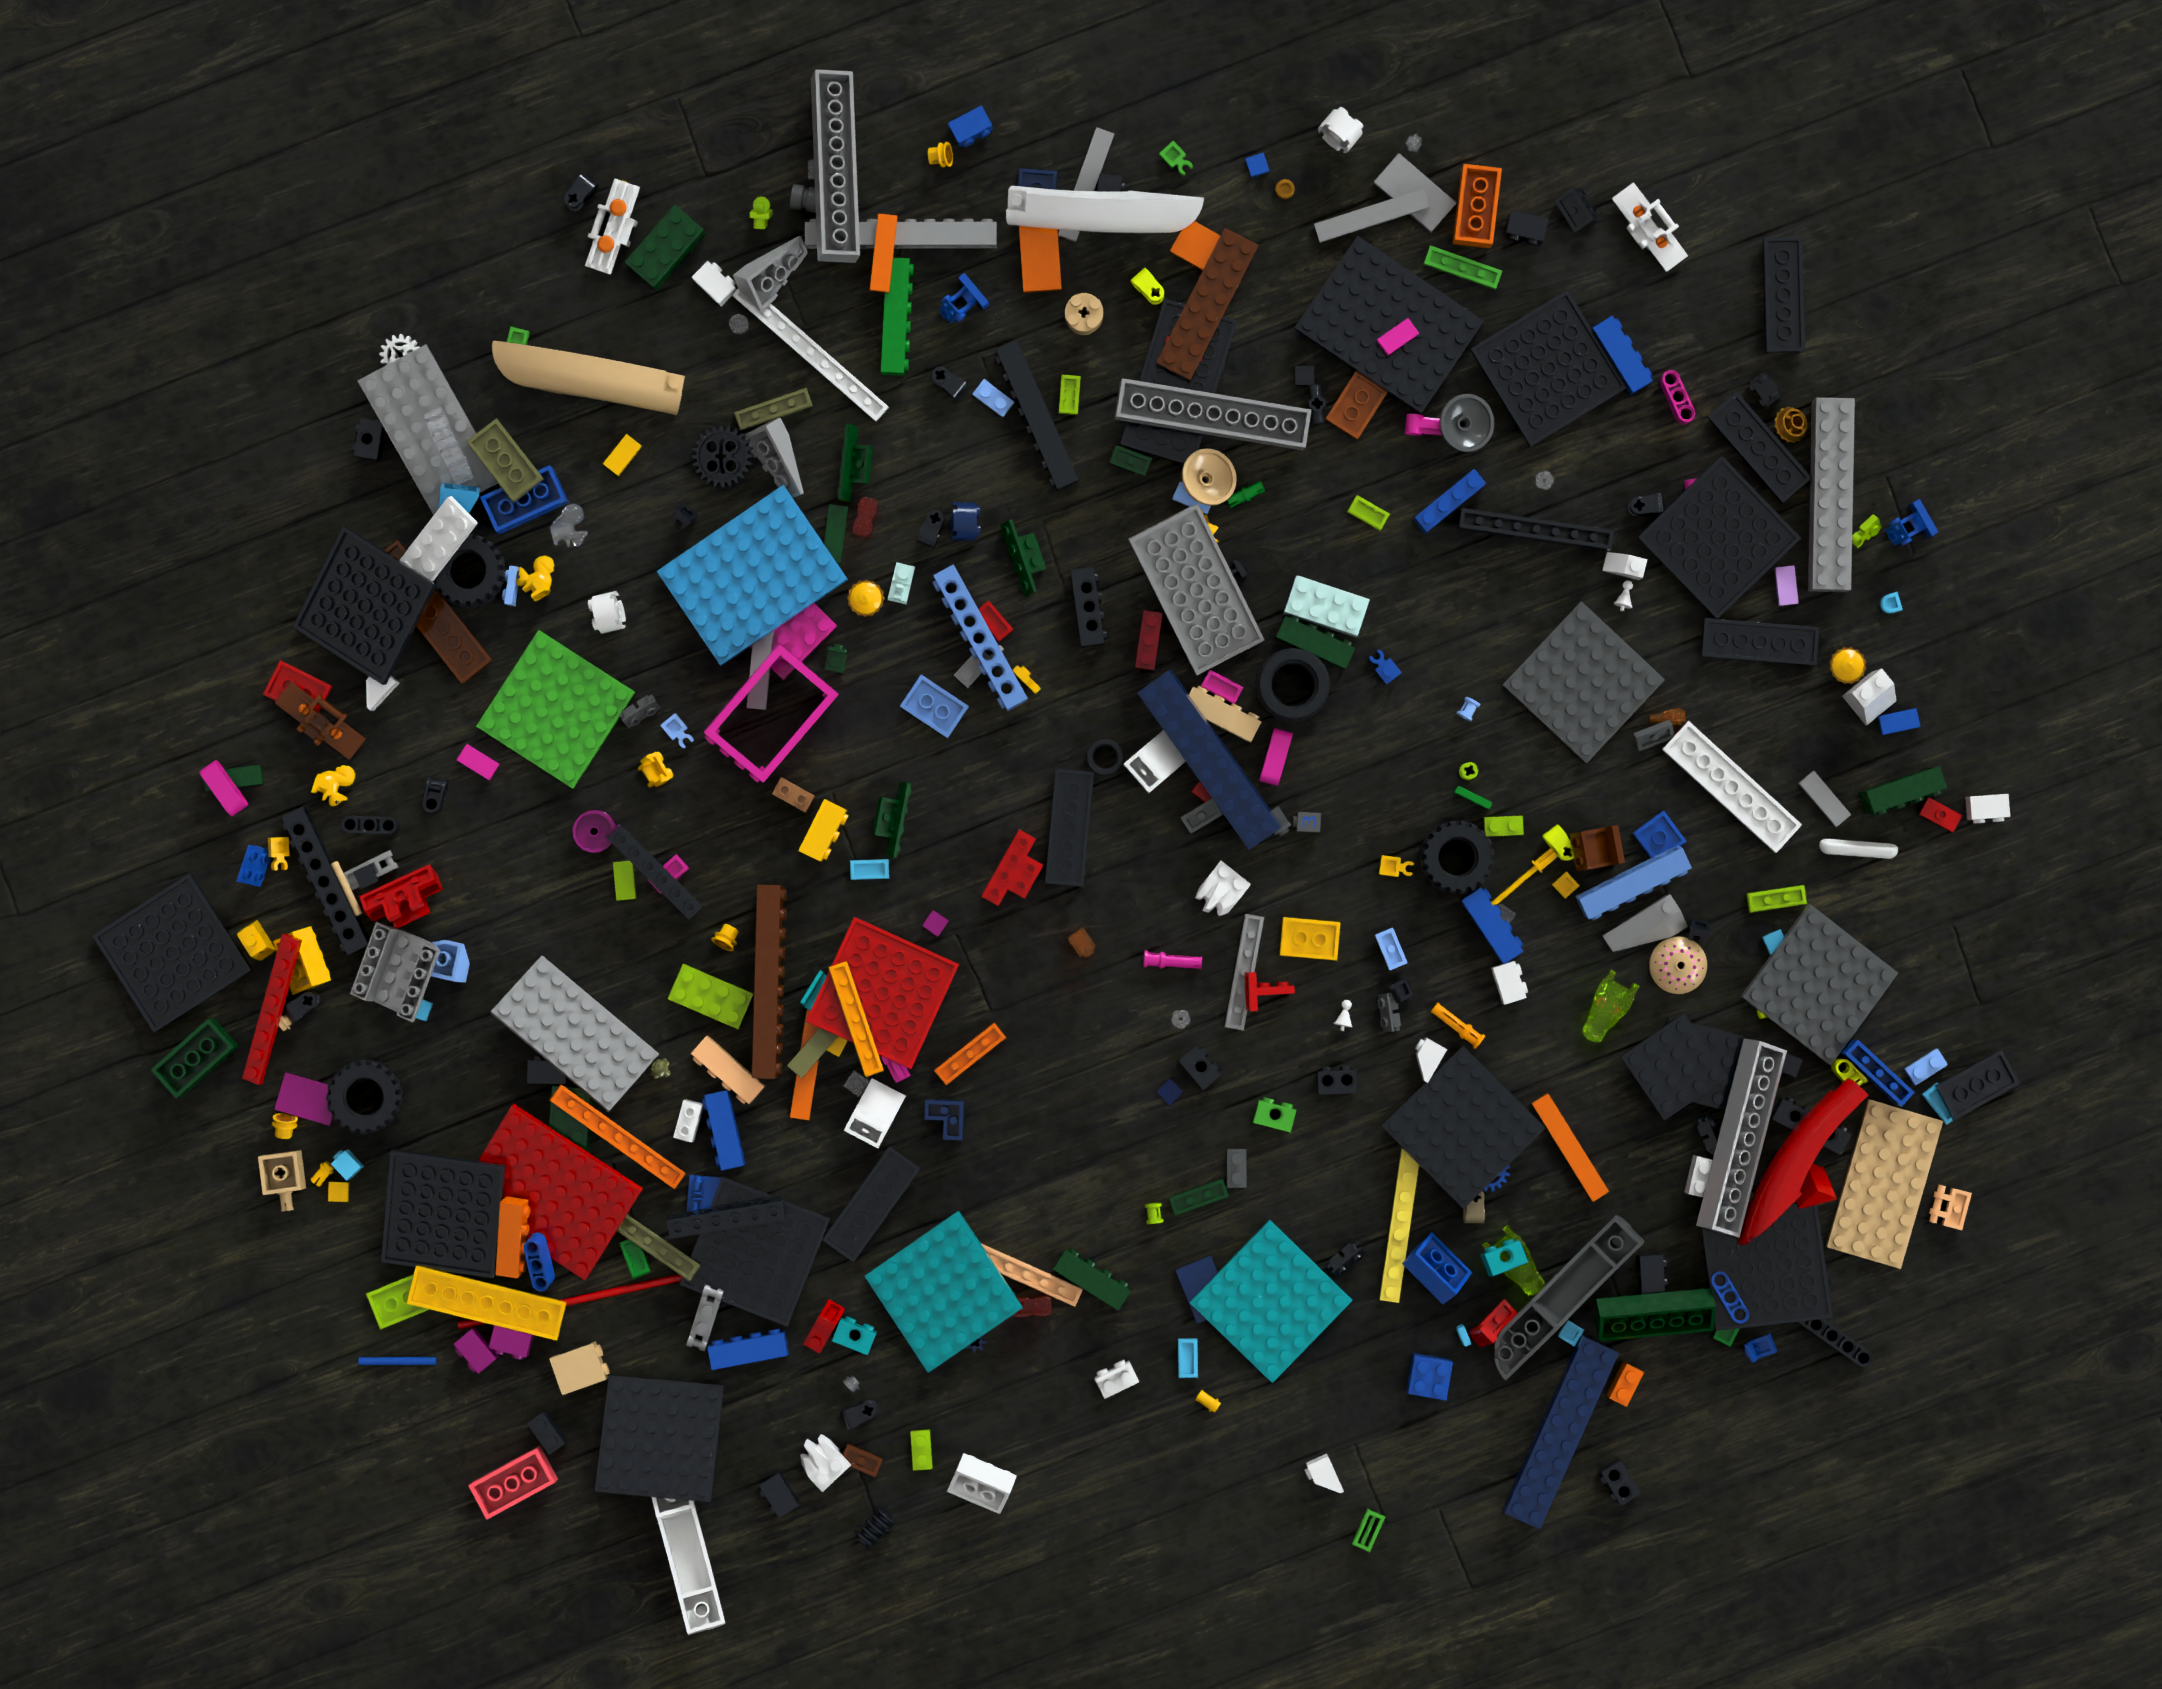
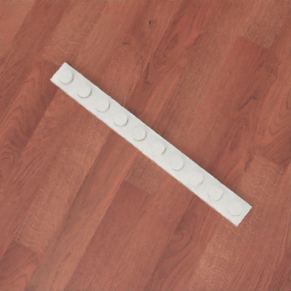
(817, 357)

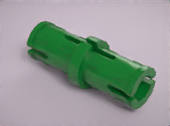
(1245, 494)

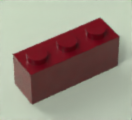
(1148, 641)

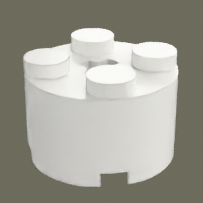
(1341, 130)
(607, 612)

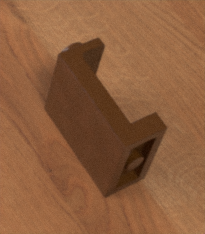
(1597, 848)

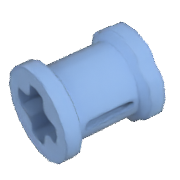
(1468, 709)

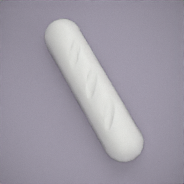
(1858, 848)

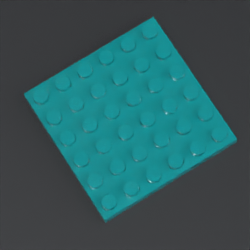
(943, 1291)
(1271, 1301)

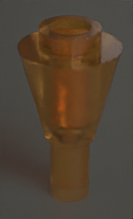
(1675, 715)

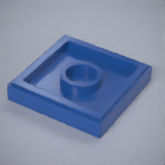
(1658, 835)

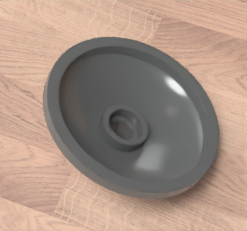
(1477, 422)

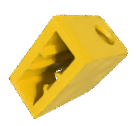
(256, 941)

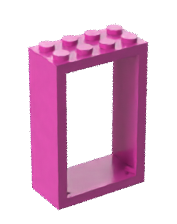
(712, 730)

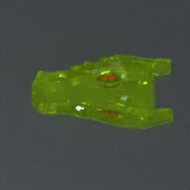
(1608, 1006)
(1524, 1275)

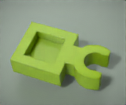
(1868, 529)

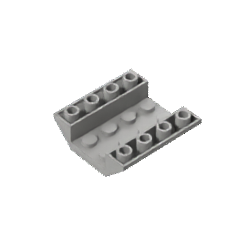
(395, 970)

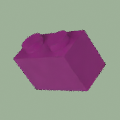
(511, 1342)
(475, 1350)

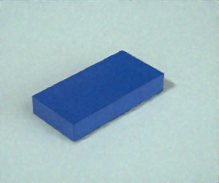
(1899, 721)

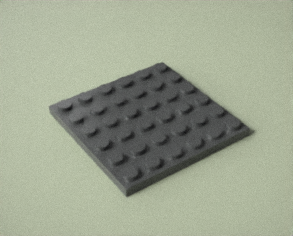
(1583, 682)
(1819, 984)

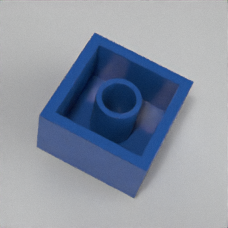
(1429, 1376)

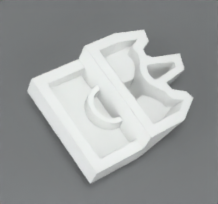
(1222, 889)
(823, 1462)

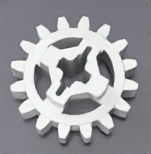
(391, 345)

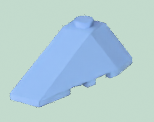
(451, 962)

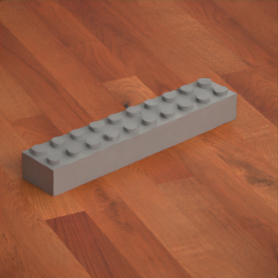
(835, 166)
(1212, 414)
(1831, 494)
(1741, 1137)

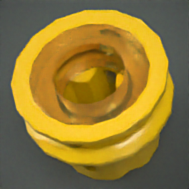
(941, 155)
(726, 937)
(284, 1125)

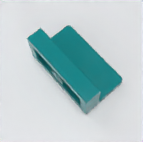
(813, 991)

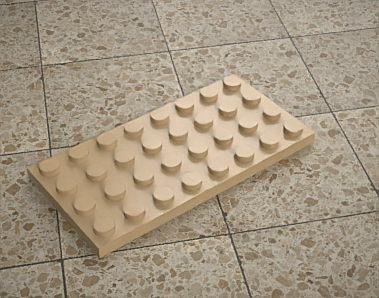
(1884, 1183)

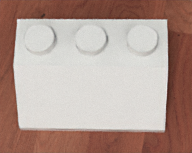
(981, 1483)

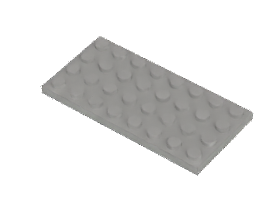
(400, 398)
(1196, 589)
(574, 1033)

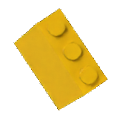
(823, 831)
(310, 966)

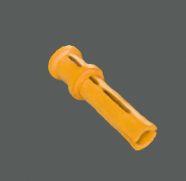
(1465, 1031)

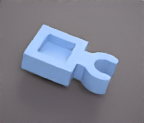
(675, 728)

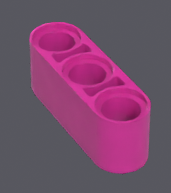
(1677, 387)
(1275, 757)
(223, 788)

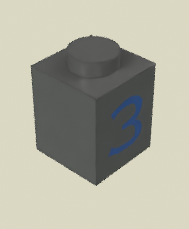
(1307, 822)

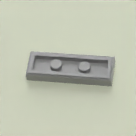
(1824, 798)

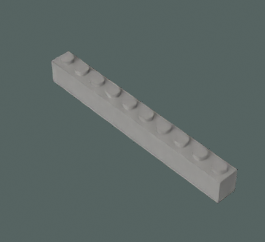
(923, 234)

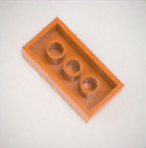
(1477, 206)

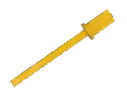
(1539, 864)

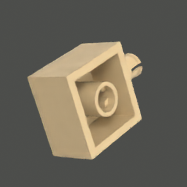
(285, 1184)

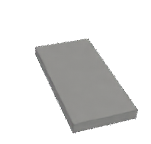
(1403, 178)

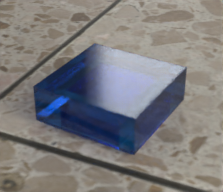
(1169, 1091)

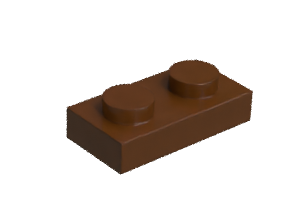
(862, 1460)

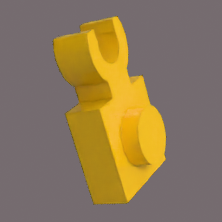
(1023, 674)
(278, 848)
(1391, 866)

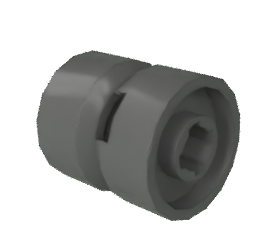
(803, 198)

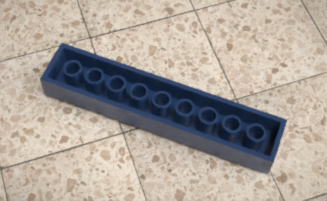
(1209, 759)
(1560, 1431)

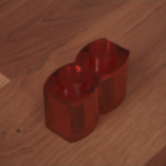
(867, 512)
(1038, 1306)

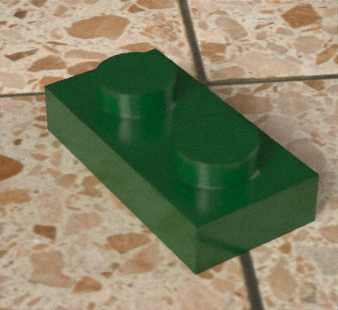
(1130, 460)

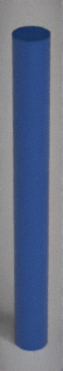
(397, 1361)

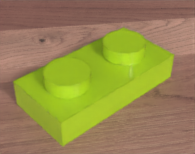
(1503, 826)
(921, 1450)

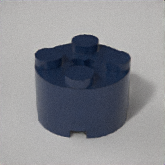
(964, 521)

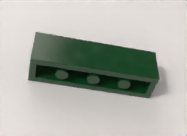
(1318, 643)
(1092, 1279)

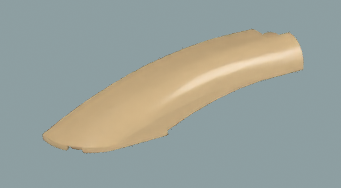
(589, 377)

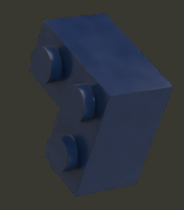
(951, 1112)

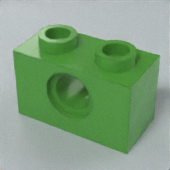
(1286, 1117)

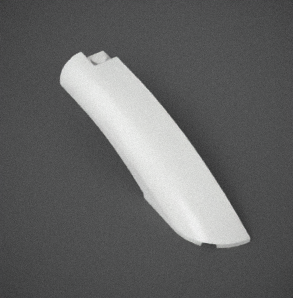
(1101, 210)

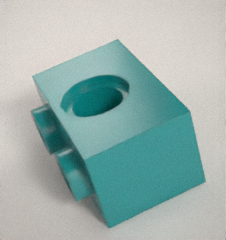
(1515, 1257)
(843, 1337)

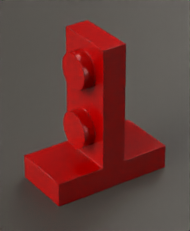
(1253, 991)
(1492, 1324)
(824, 1326)

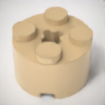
(1078, 304)

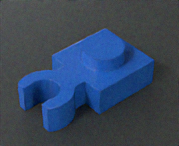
(1387, 669)

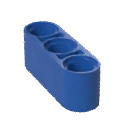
(544, 1268)
(1736, 1304)

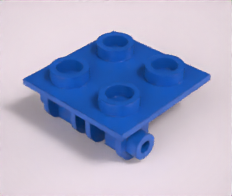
(254, 866)
(701, 1191)

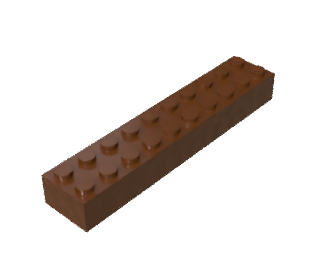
(768, 981)

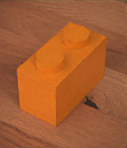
(1625, 1383)

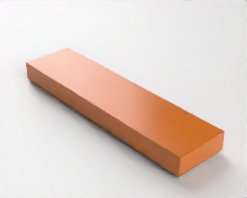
(883, 253)
(970, 1054)

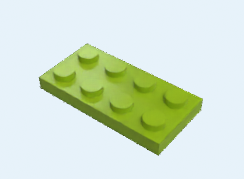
(710, 996)

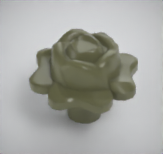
(660, 1068)

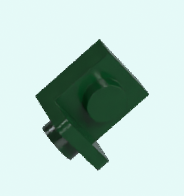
(836, 658)

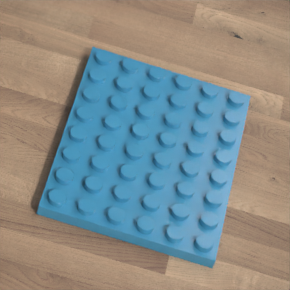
(752, 575)

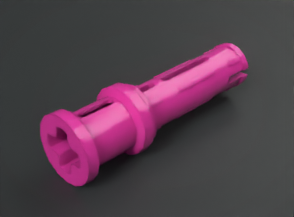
(1162, 960)

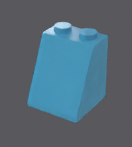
(463, 494)

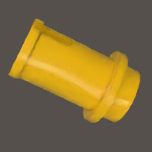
(323, 1172)
(1208, 1401)

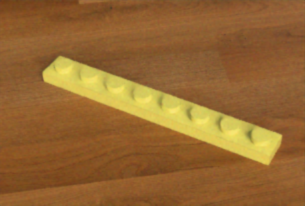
(1399, 1228)

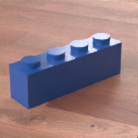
(1623, 355)
(1449, 501)
(1491, 924)
(1877, 1072)
(724, 1130)
(748, 1350)

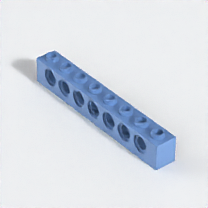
(951, 576)

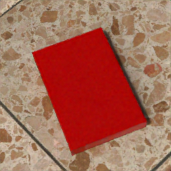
(285, 674)

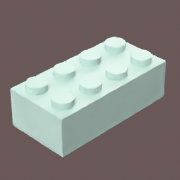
(1326, 606)

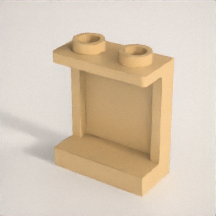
(579, 1368)

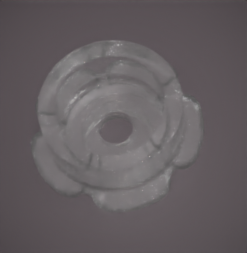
(1414, 143)
(1539, 480)
(1180, 1024)
(852, 1383)

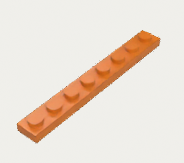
(617, 1136)

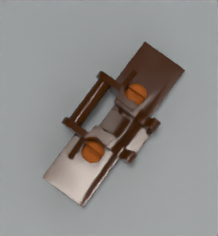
(317, 726)

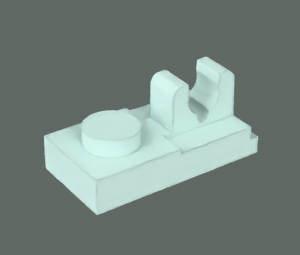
(901, 583)

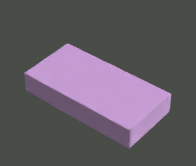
(1786, 585)

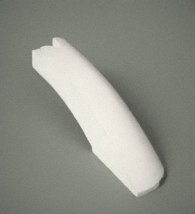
(689, 1564)

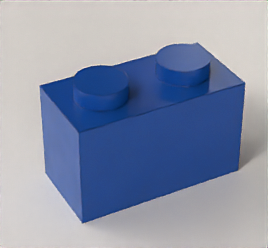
(970, 126)

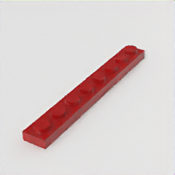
(272, 1009)

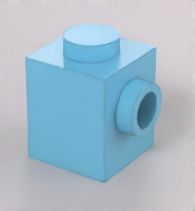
(347, 1164)

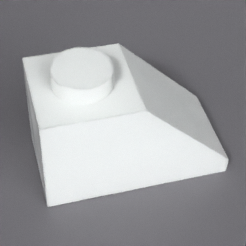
(1624, 565)
(377, 692)
(1428, 1057)
(1323, 1473)

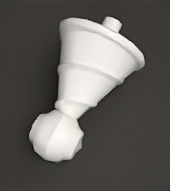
(1624, 599)
(1344, 1018)

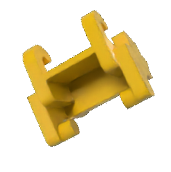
(654, 769)

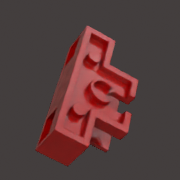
(1015, 871)
(402, 898)

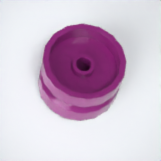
(582, 830)

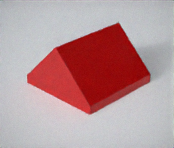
(1815, 1188)

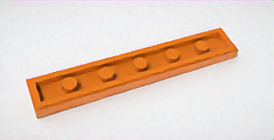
(805, 1087)
(1570, 1147)

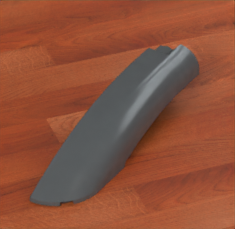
(1564, 1294)

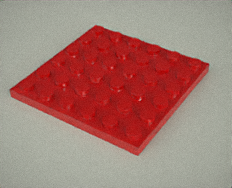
(896, 986)

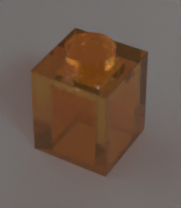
(1082, 943)

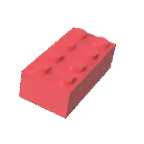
(513, 1482)

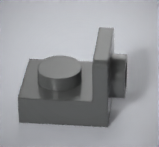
(1283, 821)

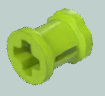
(1462, 772)
(1154, 1213)

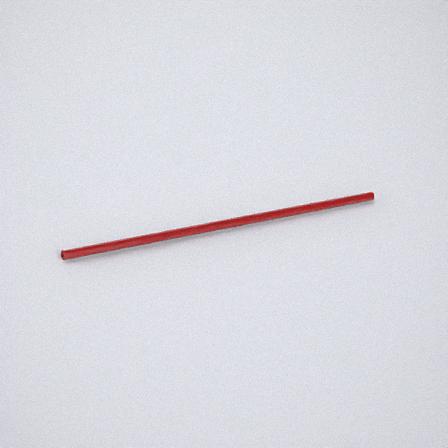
(600, 1294)

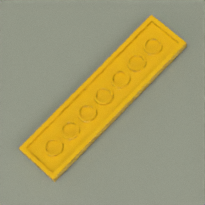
(486, 1302)

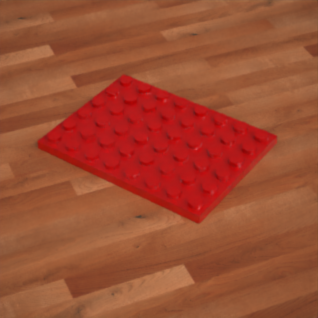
(569, 1191)

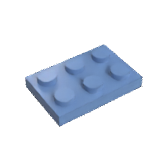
(934, 706)

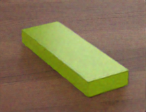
(1776, 898)

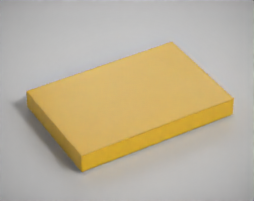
(1309, 938)

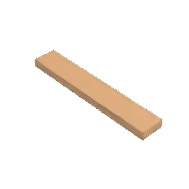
(1034, 1277)

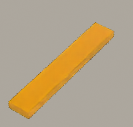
(856, 1019)

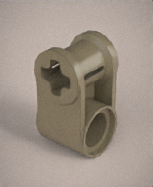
(1475, 1211)

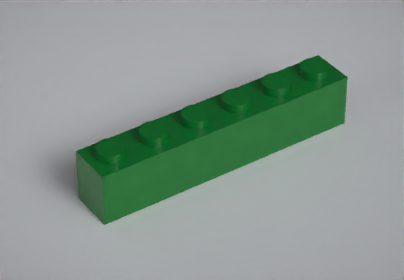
(896, 319)

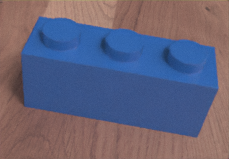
(1437, 1268)

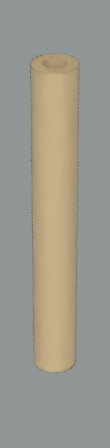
(346, 888)

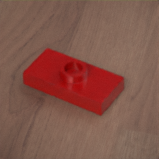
(1940, 814)

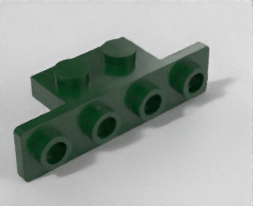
(855, 463)
(1025, 556)
(890, 818)

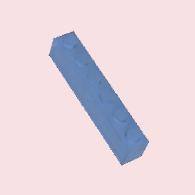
(1633, 882)

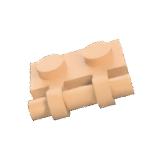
(1955, 1210)

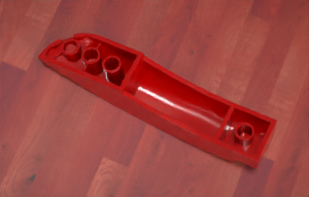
(1789, 1167)

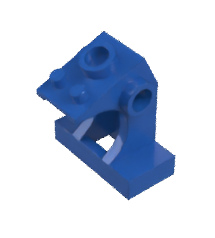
(971, 296)
(1919, 521)

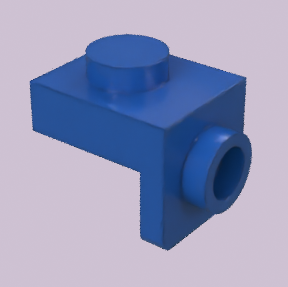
(1760, 1347)

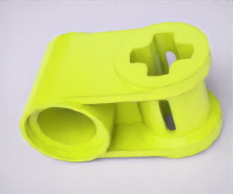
(1146, 284)
(1558, 840)
(1850, 1072)

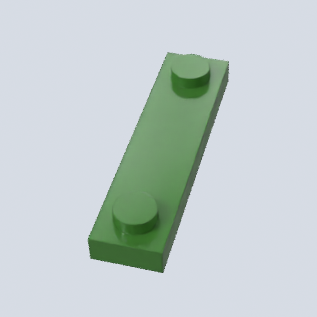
(1462, 267)

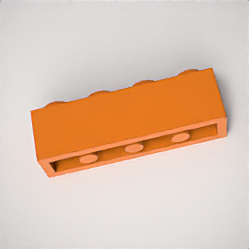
(512, 1236)

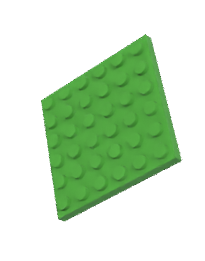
(556, 709)

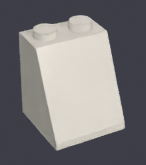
(1871, 695)

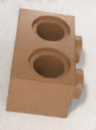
(794, 795)

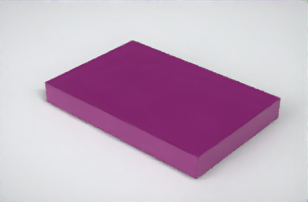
(304, 1099)

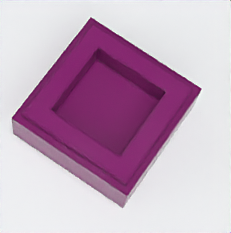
(935, 923)

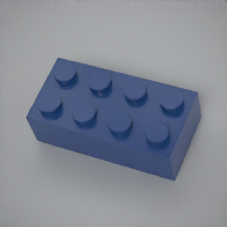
(536, 502)

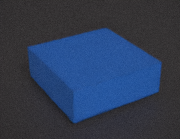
(1257, 165)

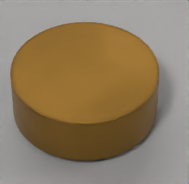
(1284, 189)

